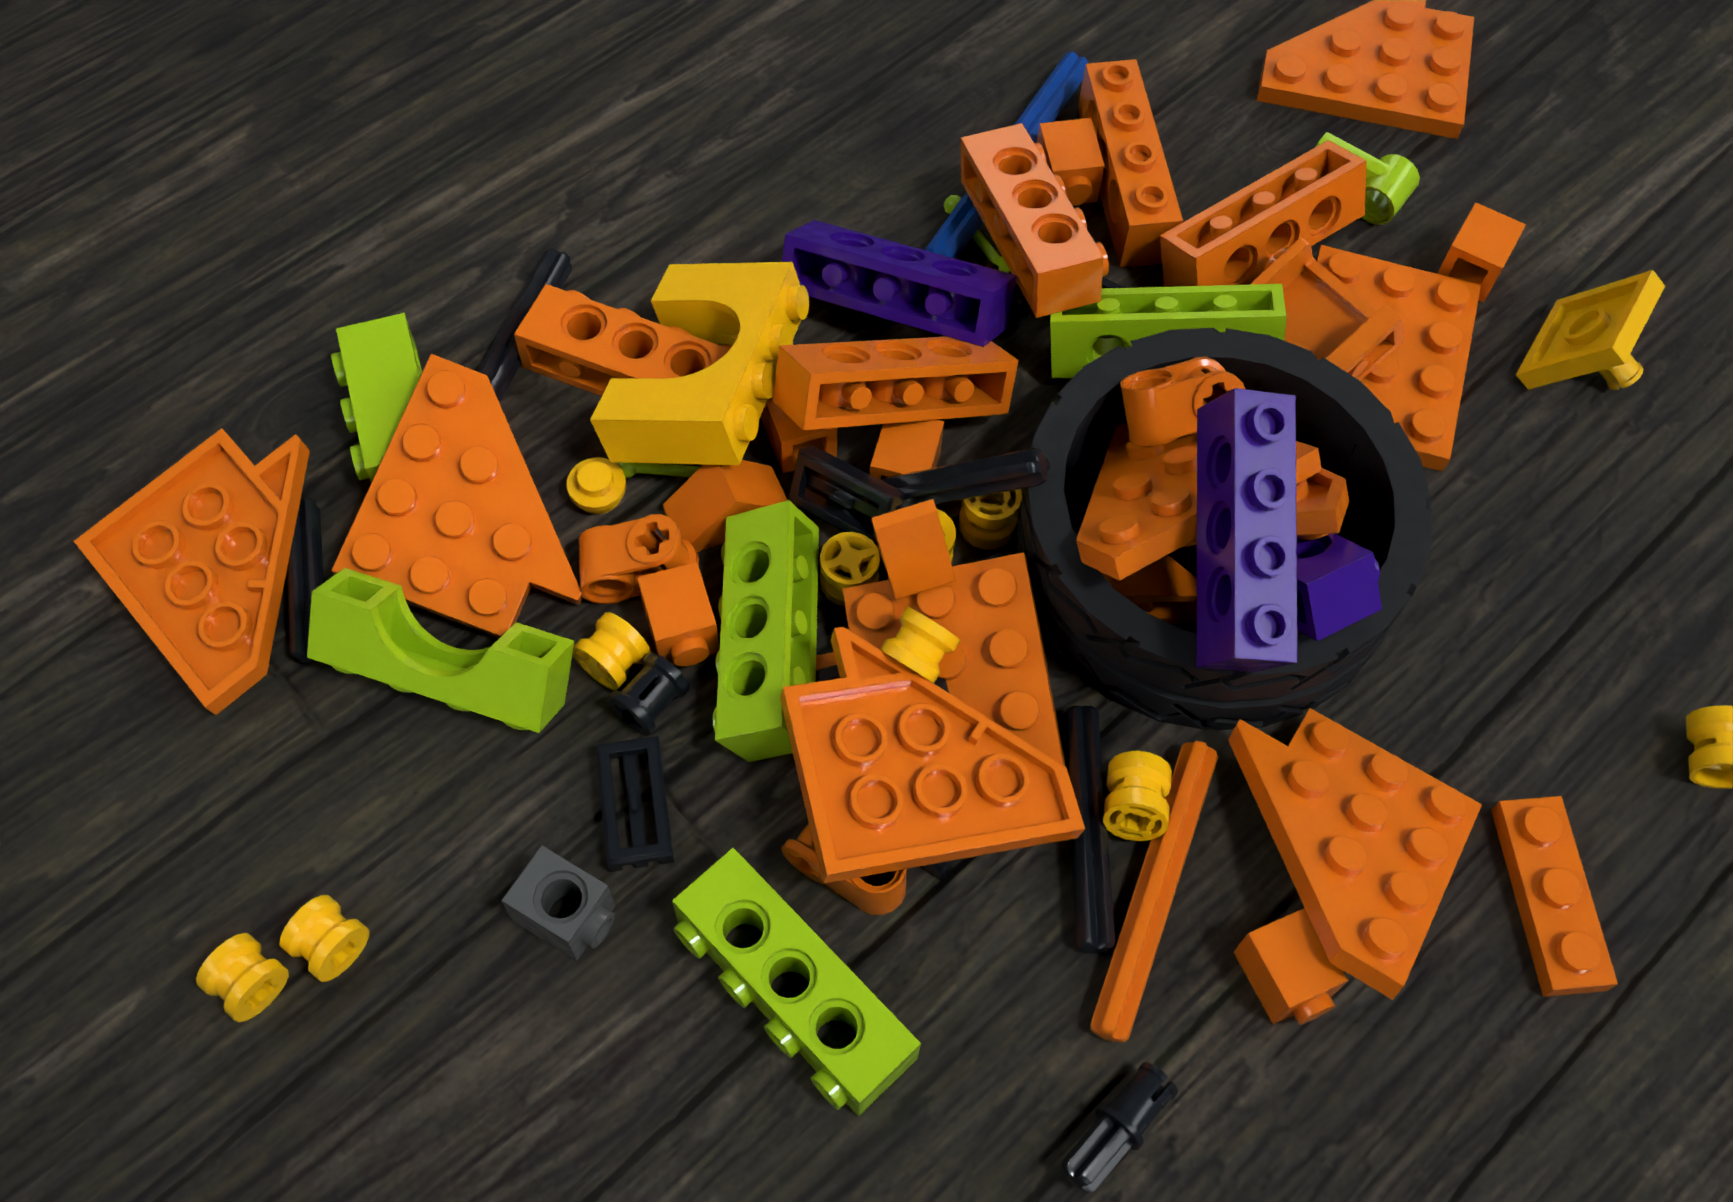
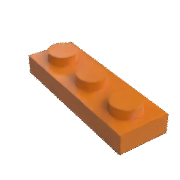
(1553, 897)

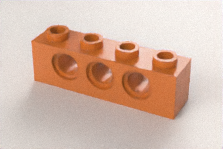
(1136, 178)
(1032, 220)
(1242, 232)
(592, 342)
(892, 381)

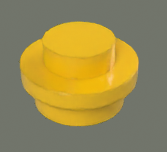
(596, 485)

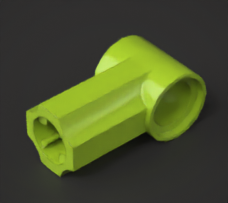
(1387, 182)

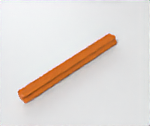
(1153, 896)

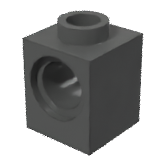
(546, 881)

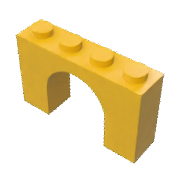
(717, 409)

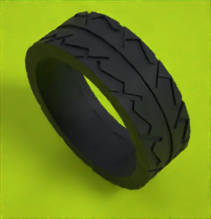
(1153, 662)

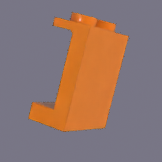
(1329, 315)

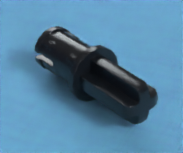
(1118, 1128)

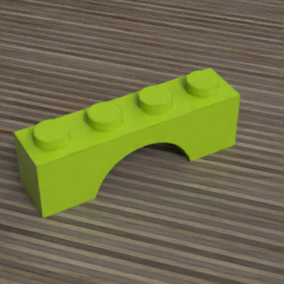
(369, 631)

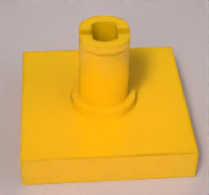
(1593, 334)

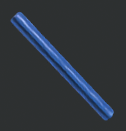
(1043, 108)

